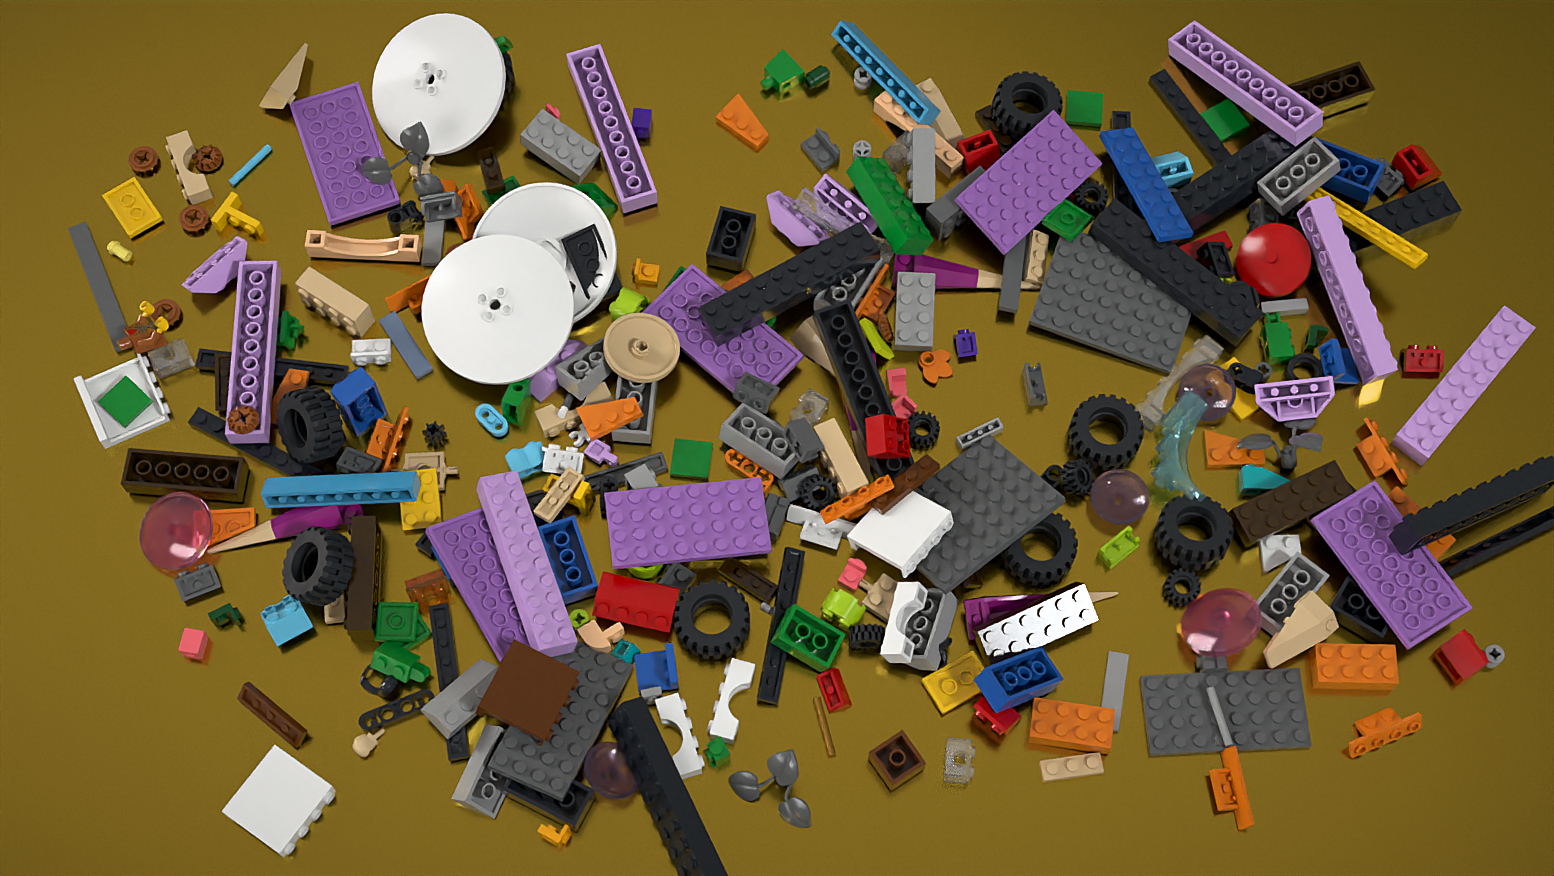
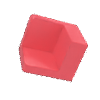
(896, 382)
(904, 407)
(193, 643)

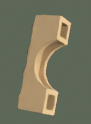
(195, 185)
(552, 424)

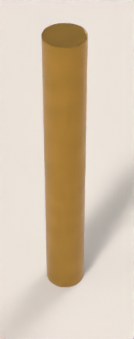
(824, 726)

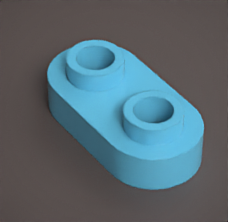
(492, 421)

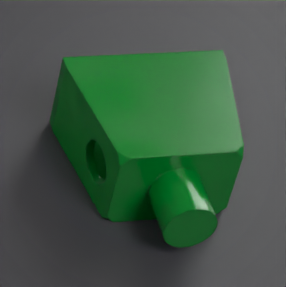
(782, 73)
(516, 401)

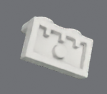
(371, 351)
(557, 459)

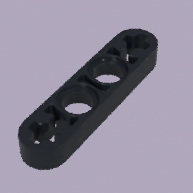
(395, 706)

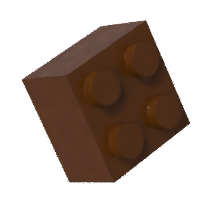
(896, 760)

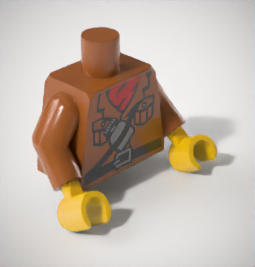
(145, 333)

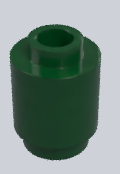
(817, 77)

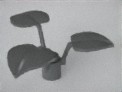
(417, 141)
(1288, 453)
(785, 771)

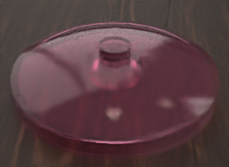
(176, 531)
(1221, 622)

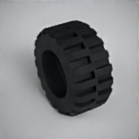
(1025, 87)
(1112, 410)
(309, 424)
(1190, 552)
(318, 566)
(1048, 570)
(712, 594)

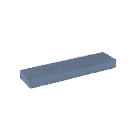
(405, 345)

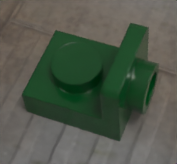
(1312, 337)
(223, 614)

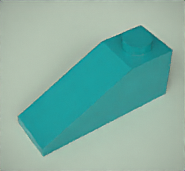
(1258, 480)

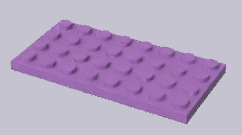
(337, 143)
(1028, 182)
(755, 351)
(687, 523)
(477, 571)
(1406, 589)

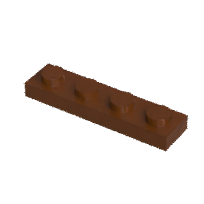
(906, 483)
(272, 714)

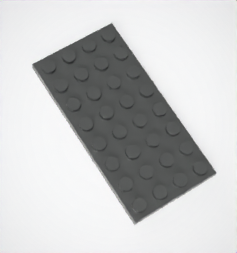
(1259, 707)
(557, 762)

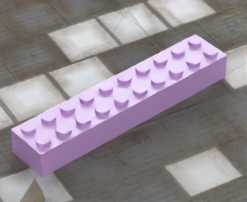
(1245, 83)
(612, 128)
(1347, 290)
(254, 346)
(1462, 385)
(526, 564)

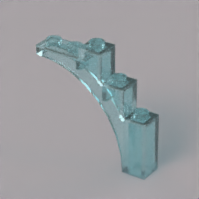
(1173, 448)

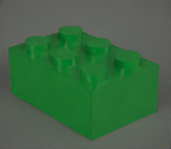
(808, 638)

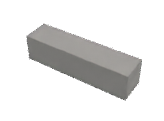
(1285, 307)
(971, 437)

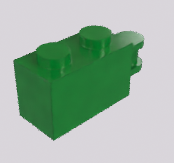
(1277, 340)
(399, 662)

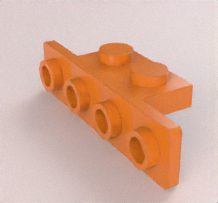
(471, 207)
(409, 296)
(877, 298)
(384, 439)
(1377, 454)
(857, 502)
(1381, 729)
(1231, 789)

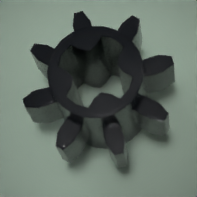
(435, 429)

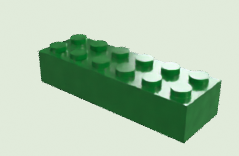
(889, 206)

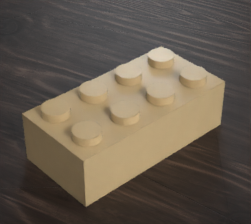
(334, 302)
(839, 459)

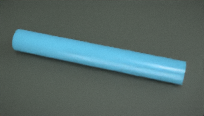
(248, 166)

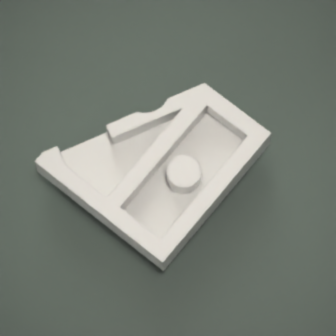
(1278, 550)

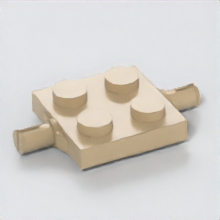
(428, 460)
(880, 596)

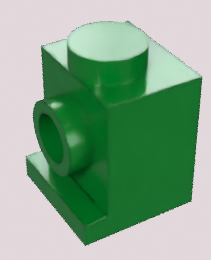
(717, 752)

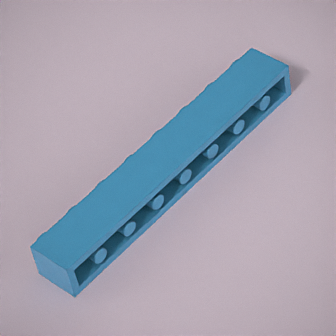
(886, 72)
(341, 489)

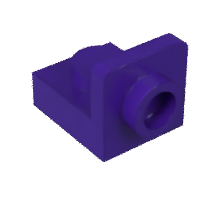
(966, 343)

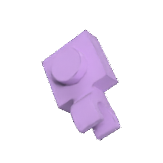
(599, 451)

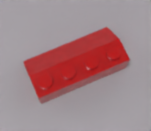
(636, 602)

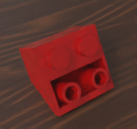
(979, 151)
(1415, 166)
(887, 437)
(1461, 656)
(1001, 722)

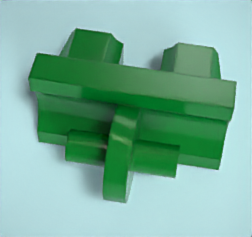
(289, 329)

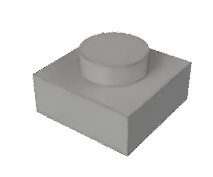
(651, 694)

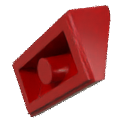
(833, 689)

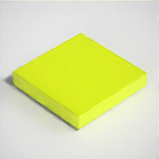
(875, 338)

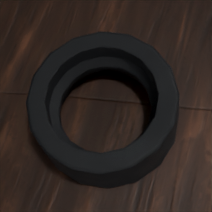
(1304, 358)

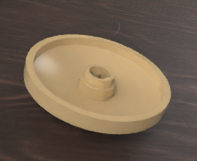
(641, 347)

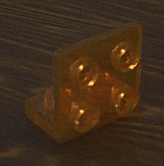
(427, 586)

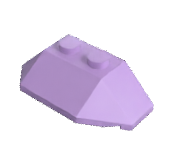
(844, 202)
(793, 224)
(218, 269)
(546, 380)
(1295, 398)

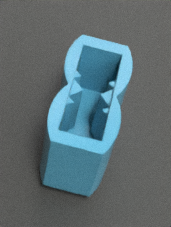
(527, 459)

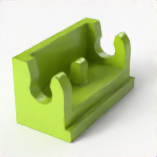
(1118, 548)

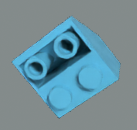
(1174, 169)
(286, 620)

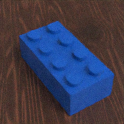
(1357, 173)
(359, 401)
(568, 559)
(1018, 679)

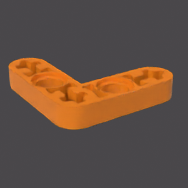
(735, 466)

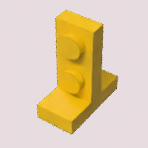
(229, 213)
(583, 496)

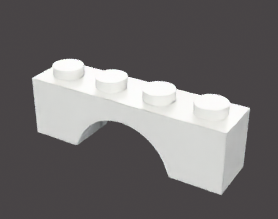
(908, 600)
(739, 677)
(672, 713)

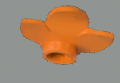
(938, 365)

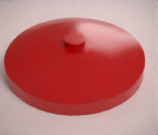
(1274, 259)

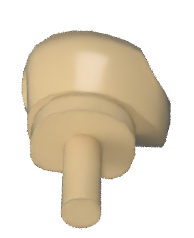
(425, 168)
(365, 743)

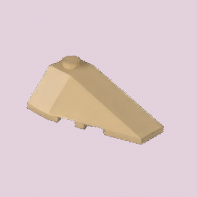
(286, 84)
(945, 122)
(809, 343)
(1306, 626)

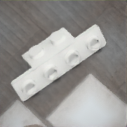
(815, 528)

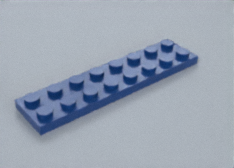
(1146, 184)

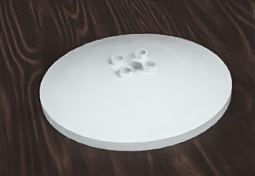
(465, 87)
(547, 215)
(503, 342)

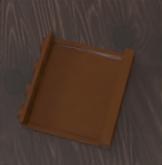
(529, 691)

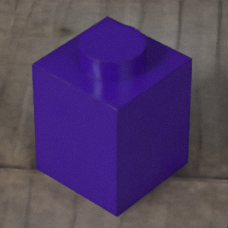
(642, 122)

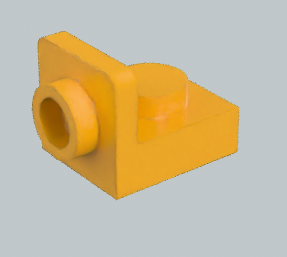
(645, 272)
(551, 834)

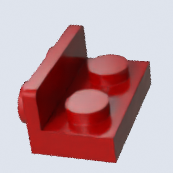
(1423, 360)

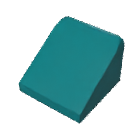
(625, 651)

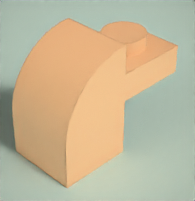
(596, 639)

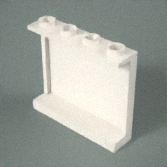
(106, 426)
(903, 533)
(279, 801)

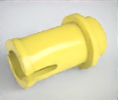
(115, 248)

